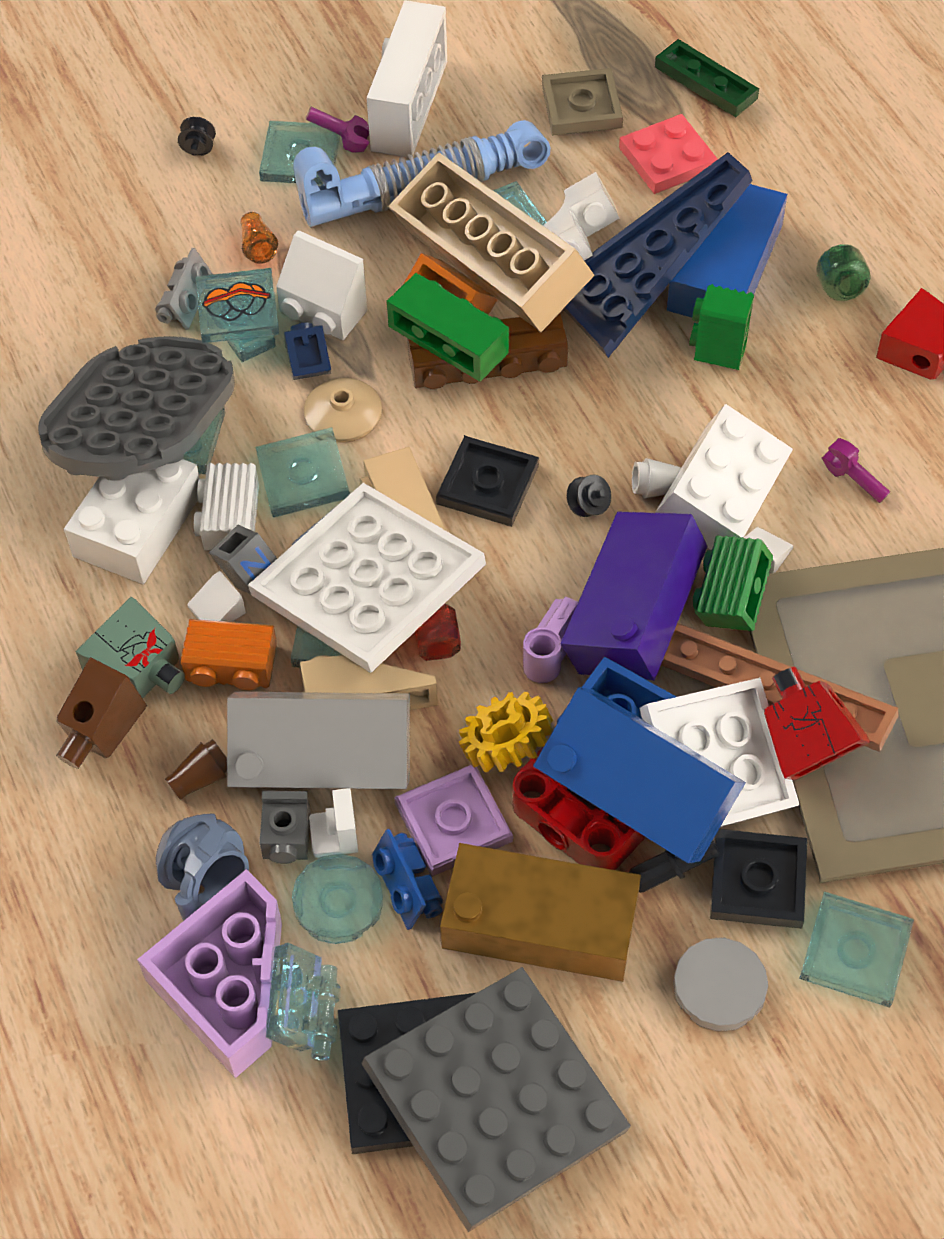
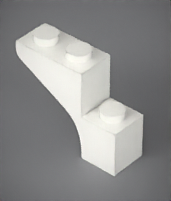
(584, 212)

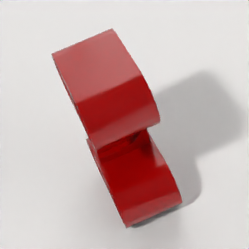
(569, 822)

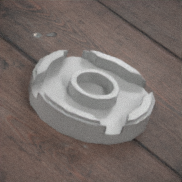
(720, 984)

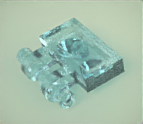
(302, 1001)

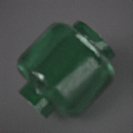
(843, 272)

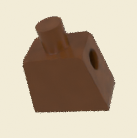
(98, 713)

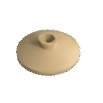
(349, 419)

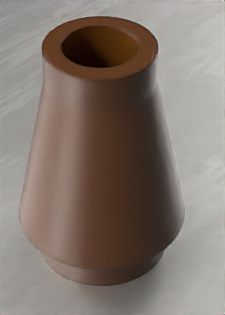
(200, 768)

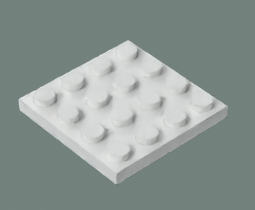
(367, 576)

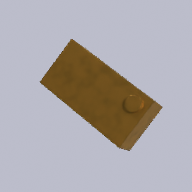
(540, 912)

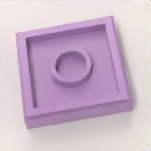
(450, 813)

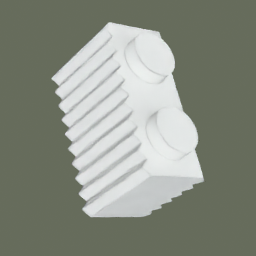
(228, 500)

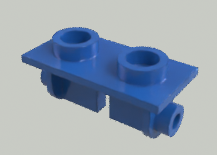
(397, 862)

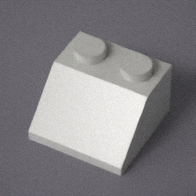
(322, 286)

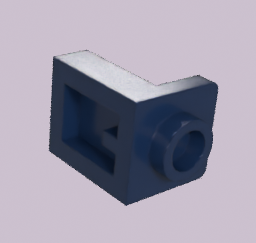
(307, 351)

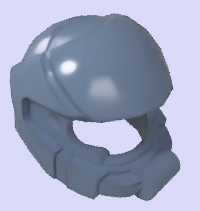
(197, 854)

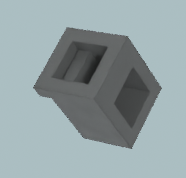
(285, 826)

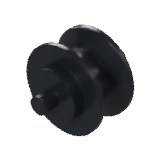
(196, 136)
(589, 495)

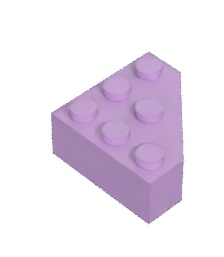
(220, 971)

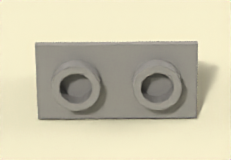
(182, 300)

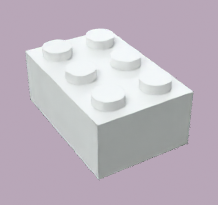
(726, 476)
(134, 519)

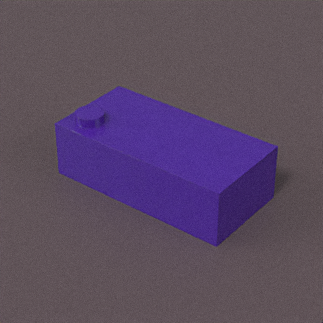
(635, 592)

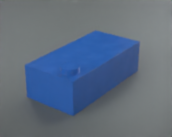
(733, 251)
(639, 775)

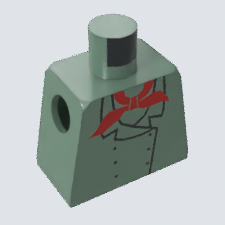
(136, 647)

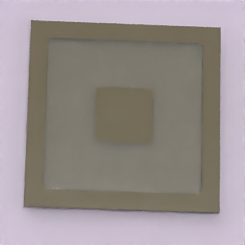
(882, 635)

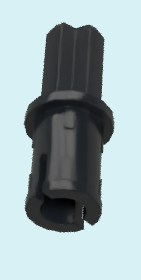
(667, 866)

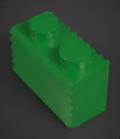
(722, 326)
(733, 583)

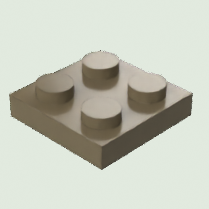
(582, 101)

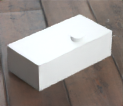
(407, 78)

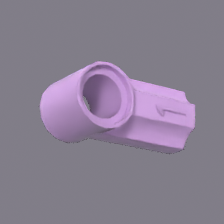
(547, 641)

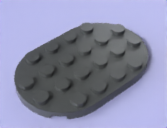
(136, 407)

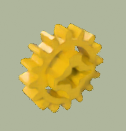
(503, 731)

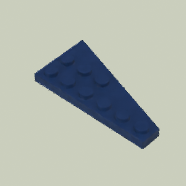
(651, 251)

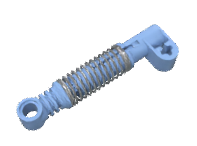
(380, 185)

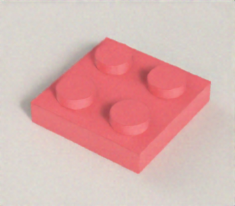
(667, 153)

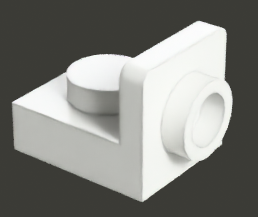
(335, 829)

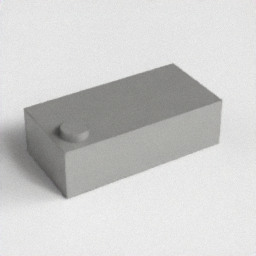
(318, 740)

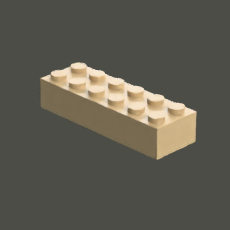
(491, 241)

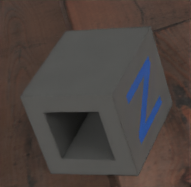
(242, 556)

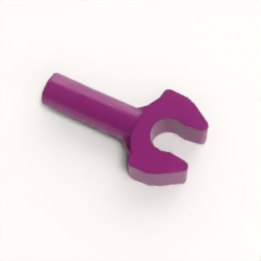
(353, 132)
(843, 459)

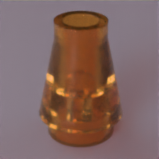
(258, 240)

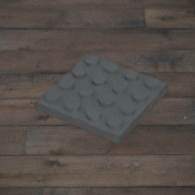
(495, 1097)

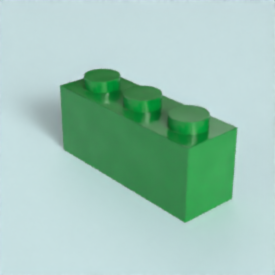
(448, 326)

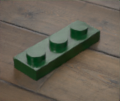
(707, 78)

